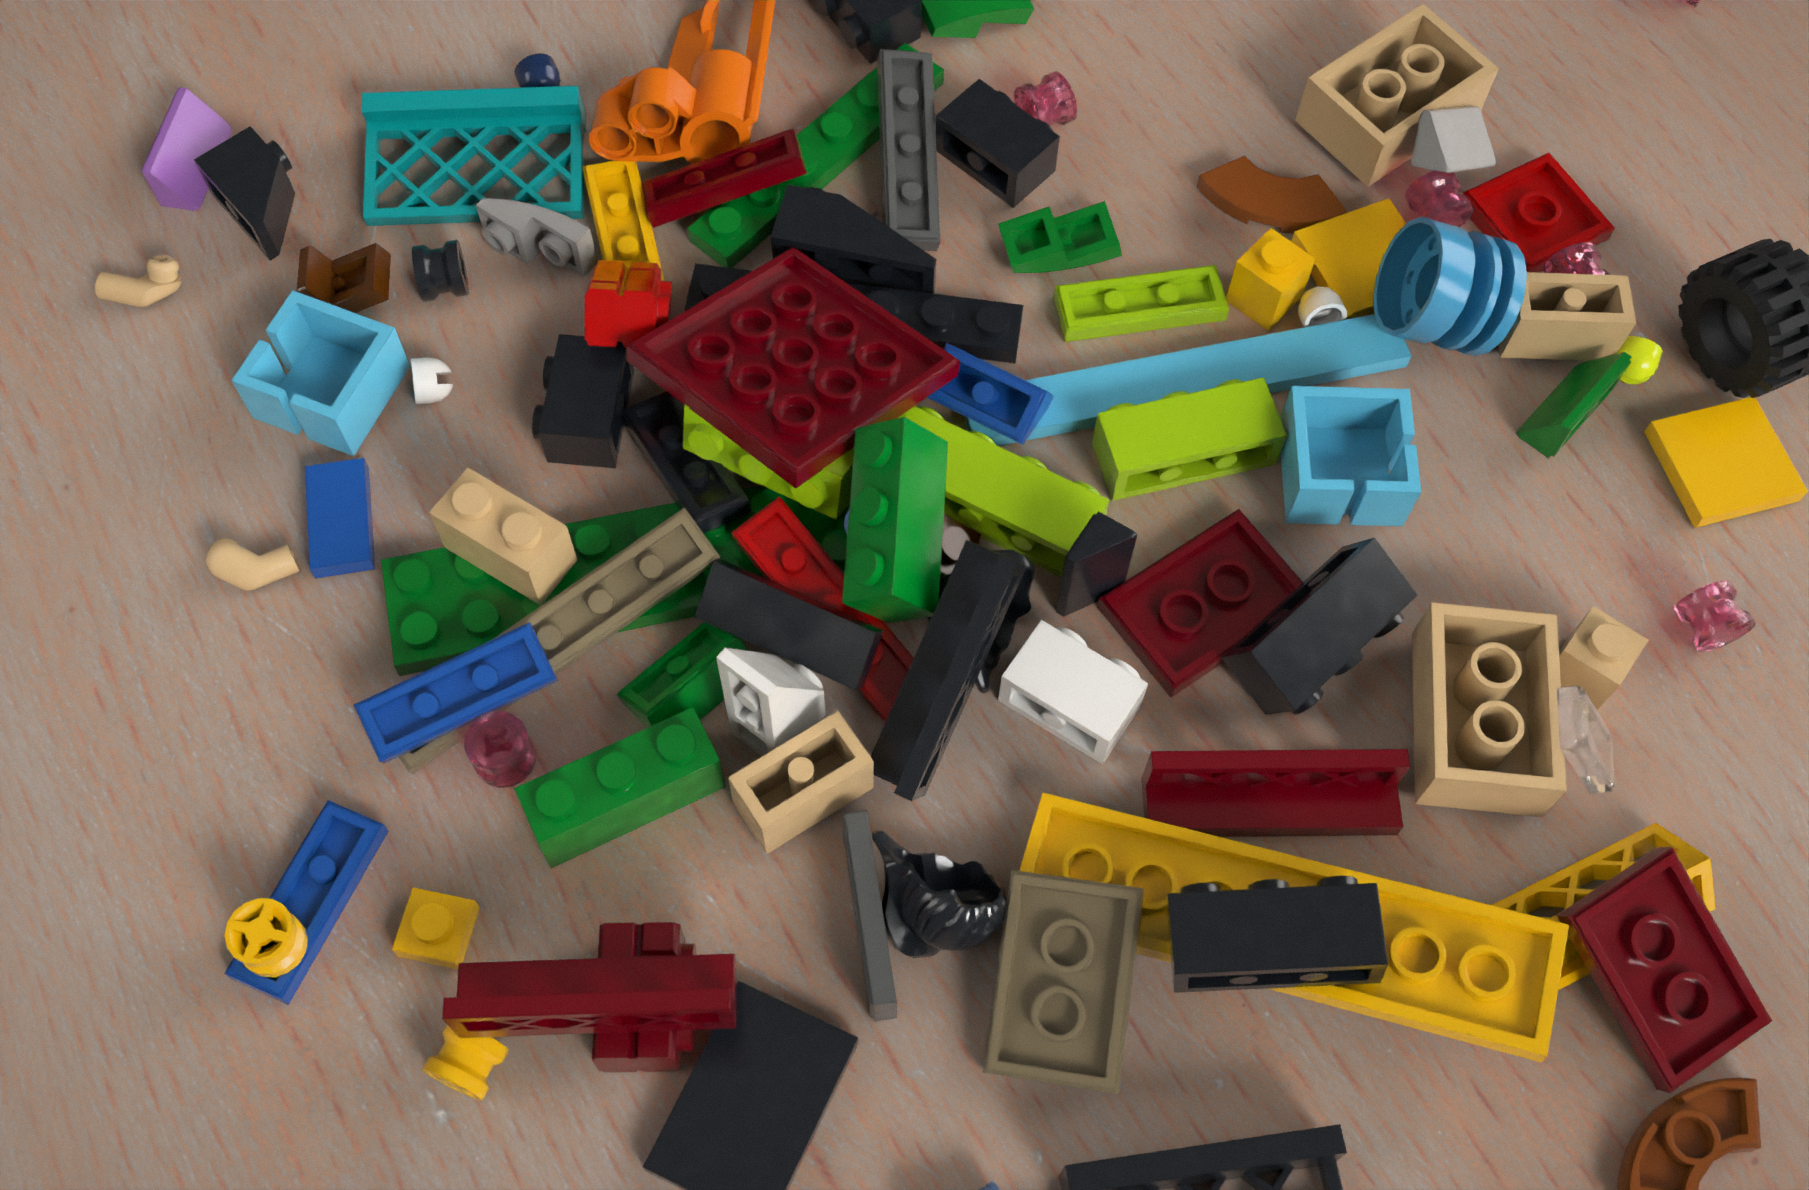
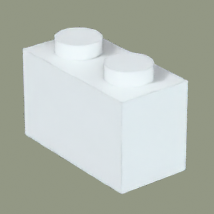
(1072, 690)

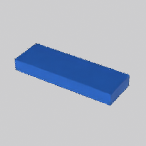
(455, 693)
(318, 889)

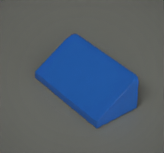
(993, 397)

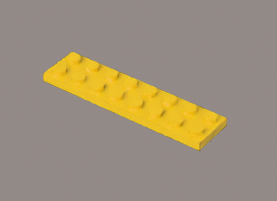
(1451, 959)

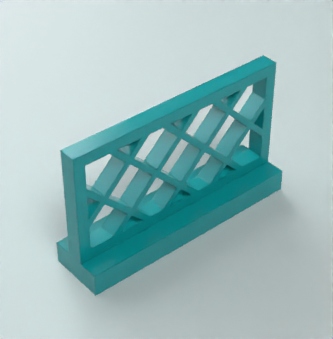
(463, 115)

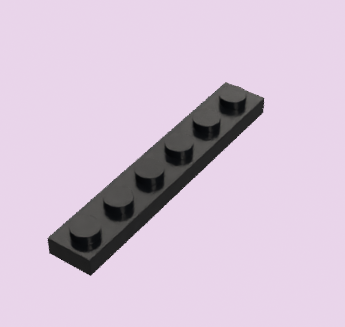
(973, 325)

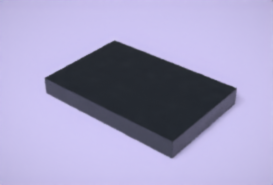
(752, 1099)

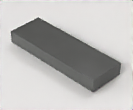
(869, 916)

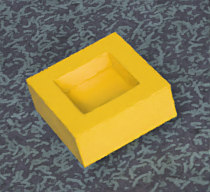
(436, 928)

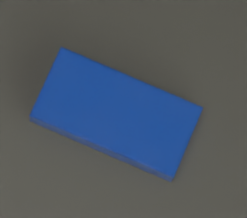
(339, 518)

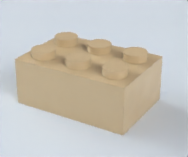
(1372, 96)
(1487, 710)

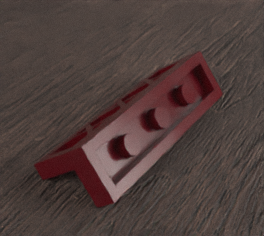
(1277, 791)
(593, 996)

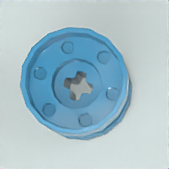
(1449, 287)

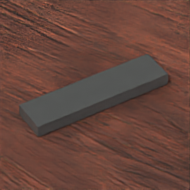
(908, 146)

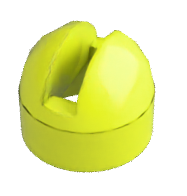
(1644, 359)

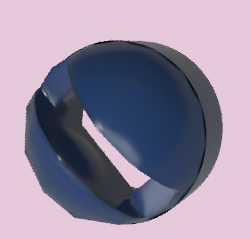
(537, 71)

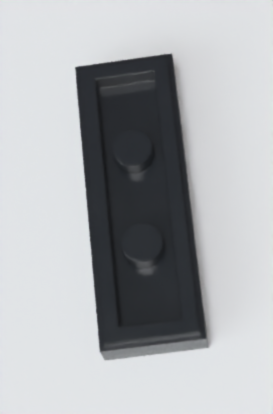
(694, 483)
(789, 624)

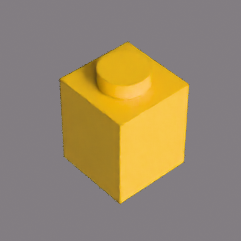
(1269, 279)

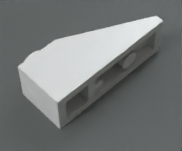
(768, 698)

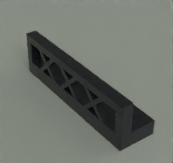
(945, 669)
(1216, 1163)

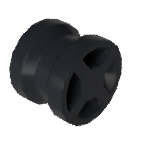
(440, 270)

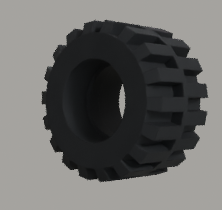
(1749, 317)

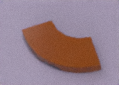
(1276, 201)
(1689, 1133)

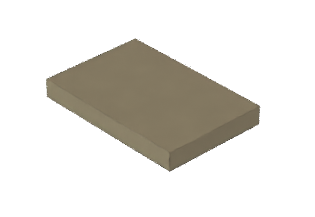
(1064, 981)

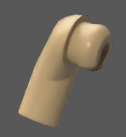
(141, 292)
(247, 569)

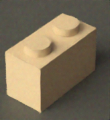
(1571, 317)
(504, 536)
(802, 782)

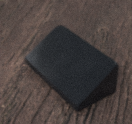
(1095, 563)

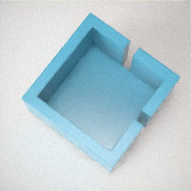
(337, 374)
(1342, 455)

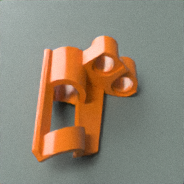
(695, 105)

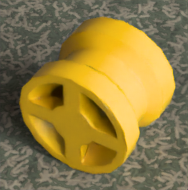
(255, 926)
(465, 1063)

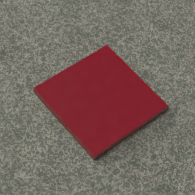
(792, 364)

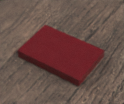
(1199, 601)
(1664, 969)

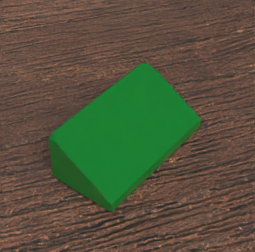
(1572, 403)
(681, 678)

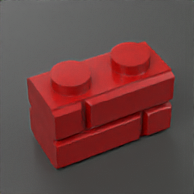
(624, 302)

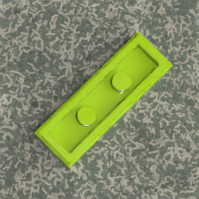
(1140, 303)

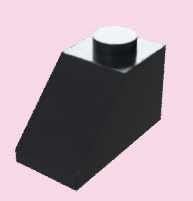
(251, 186)

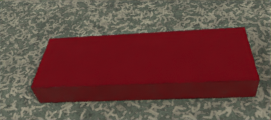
(723, 178)

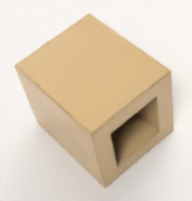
(1599, 655)

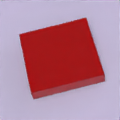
(1538, 211)

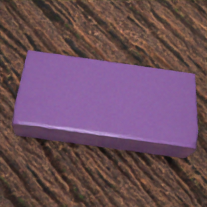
(185, 134)

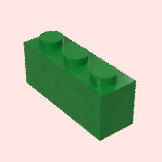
(895, 521)
(621, 787)

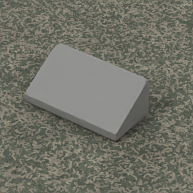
(1452, 140)

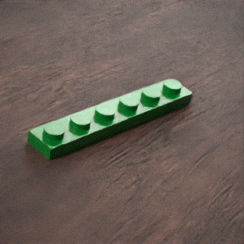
(827, 148)

